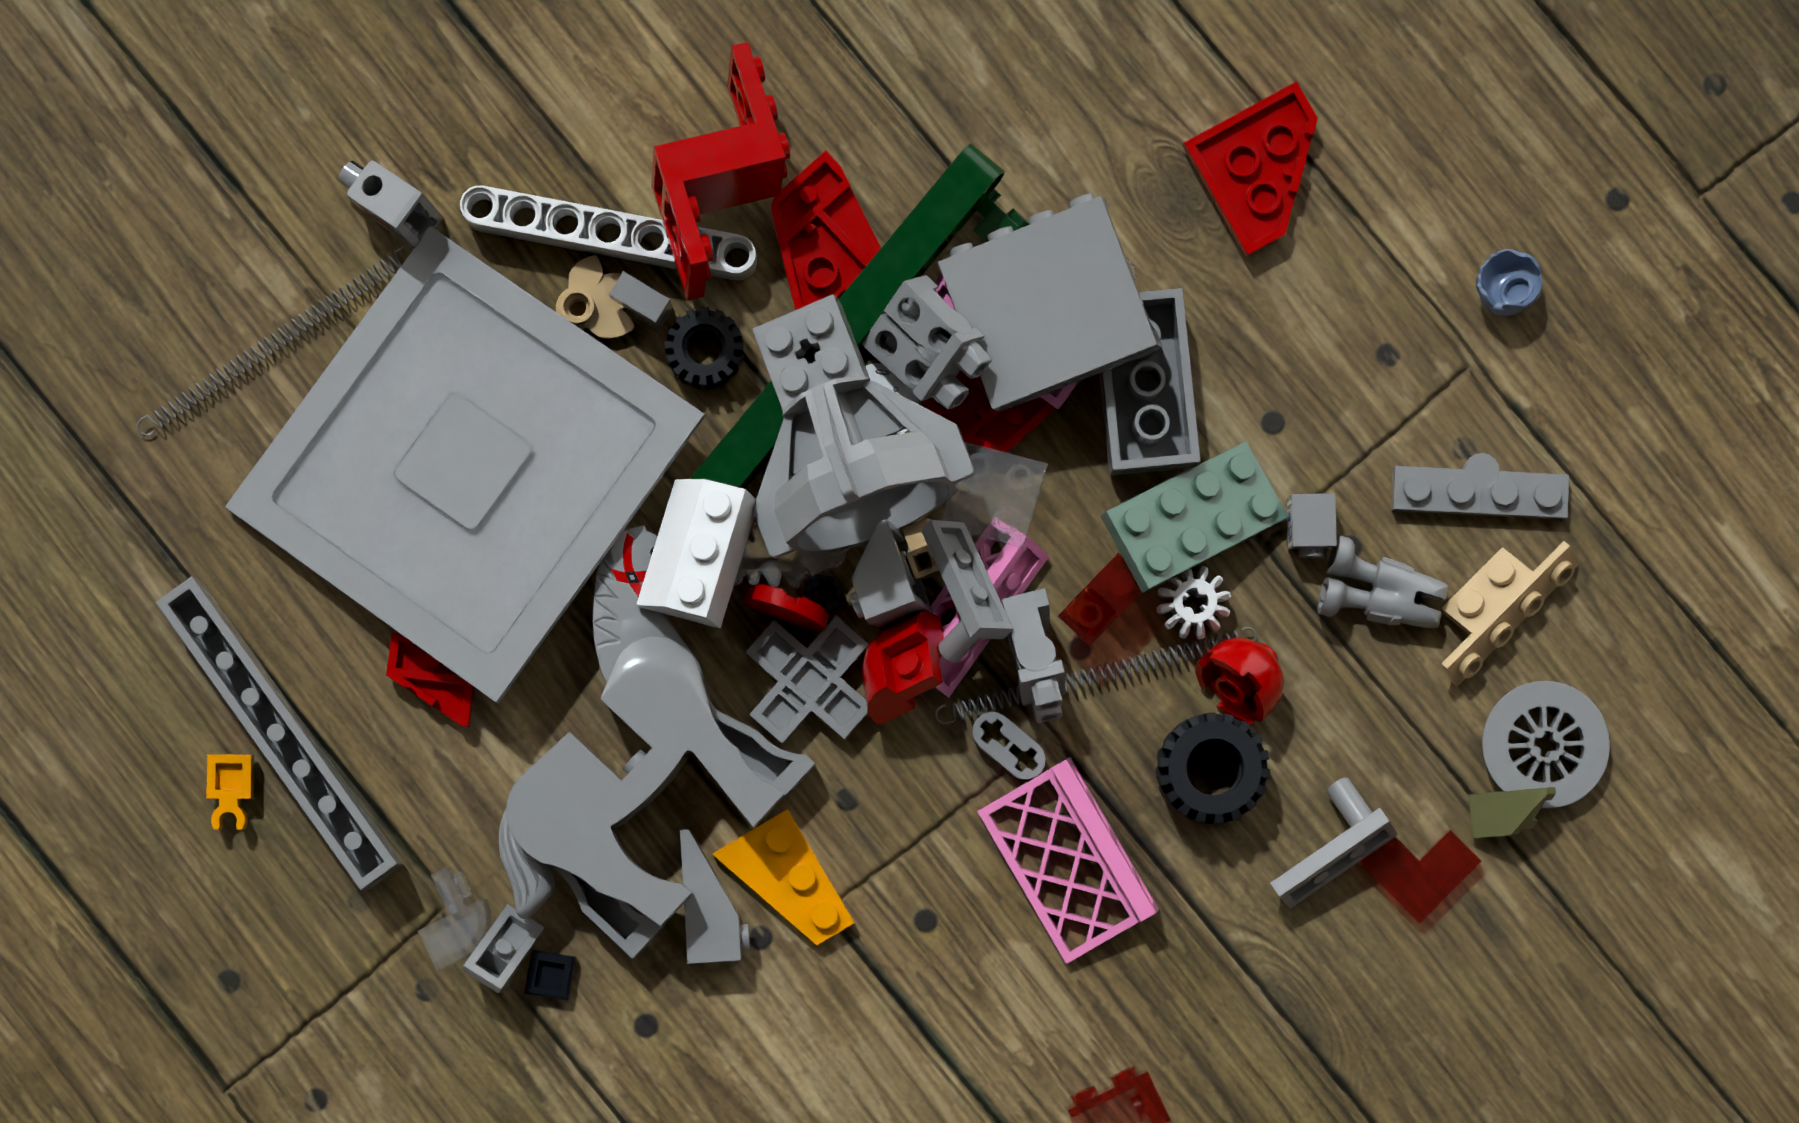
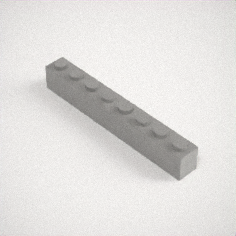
(279, 733)

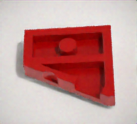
(429, 679)

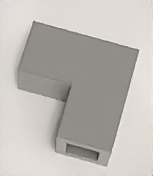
(642, 300)

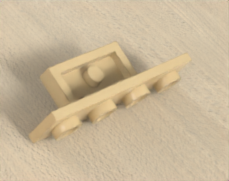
(1498, 602)

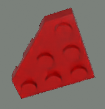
(1256, 165)

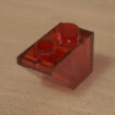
(1101, 601)

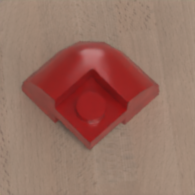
(901, 666)

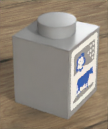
(1311, 524)

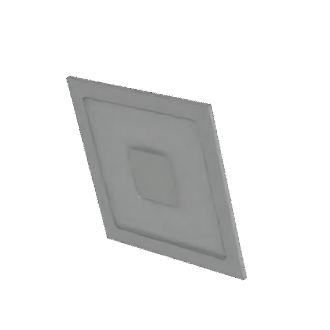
(465, 463)

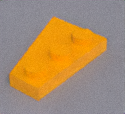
(788, 877)

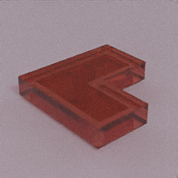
(1423, 882)

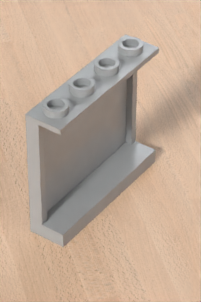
(1050, 302)

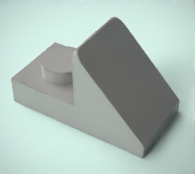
(503, 949)

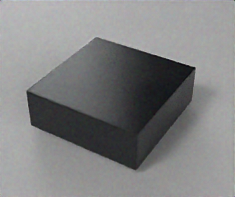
(550, 975)

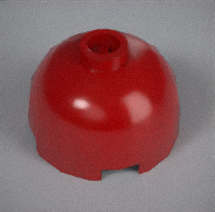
(1242, 677)

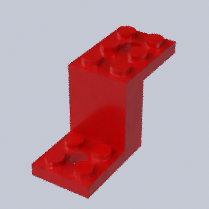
(719, 169)

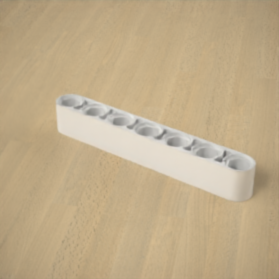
(590, 221)

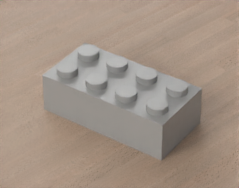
(1152, 398)

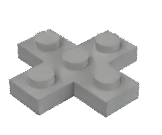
(808, 679)

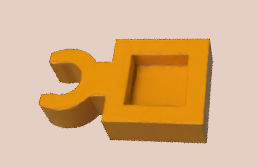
(230, 780)

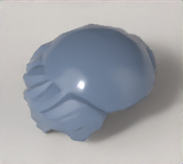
(1509, 282)

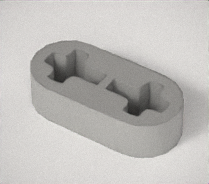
(1015, 737)

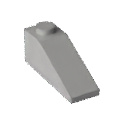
(710, 915)

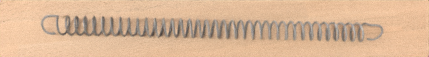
(274, 337)
(1096, 678)

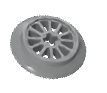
(1584, 717)

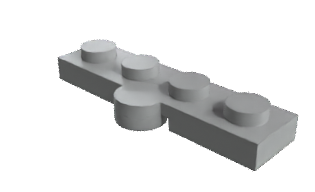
(1480, 491)

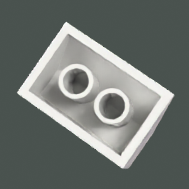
(698, 551)

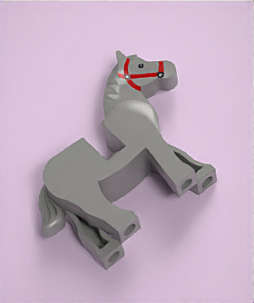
(573, 802)

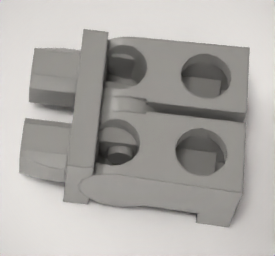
(927, 343)
(1034, 654)

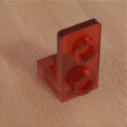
(1146, 1102)

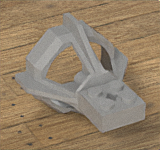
(835, 452)

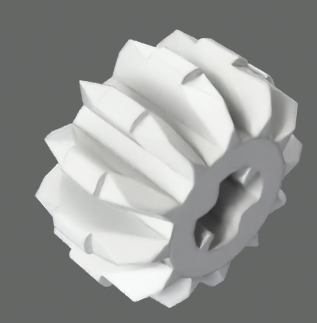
(1186, 615)

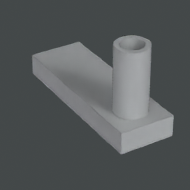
(969, 588)
(1367, 833)

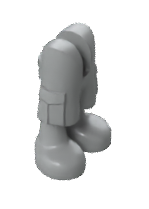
(1392, 592)

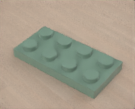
(1194, 516)

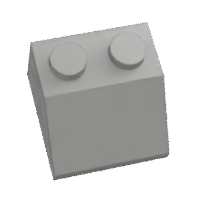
(885, 580)

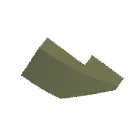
(1506, 811)

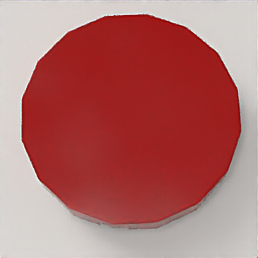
(786, 609)

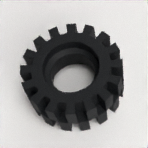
(693, 324)

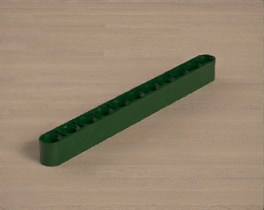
(901, 258)

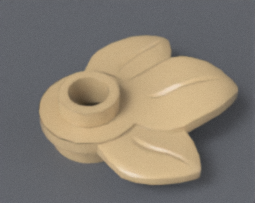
(592, 287)

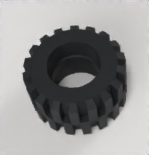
(1250, 761)

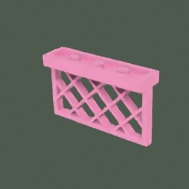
(1101, 841)

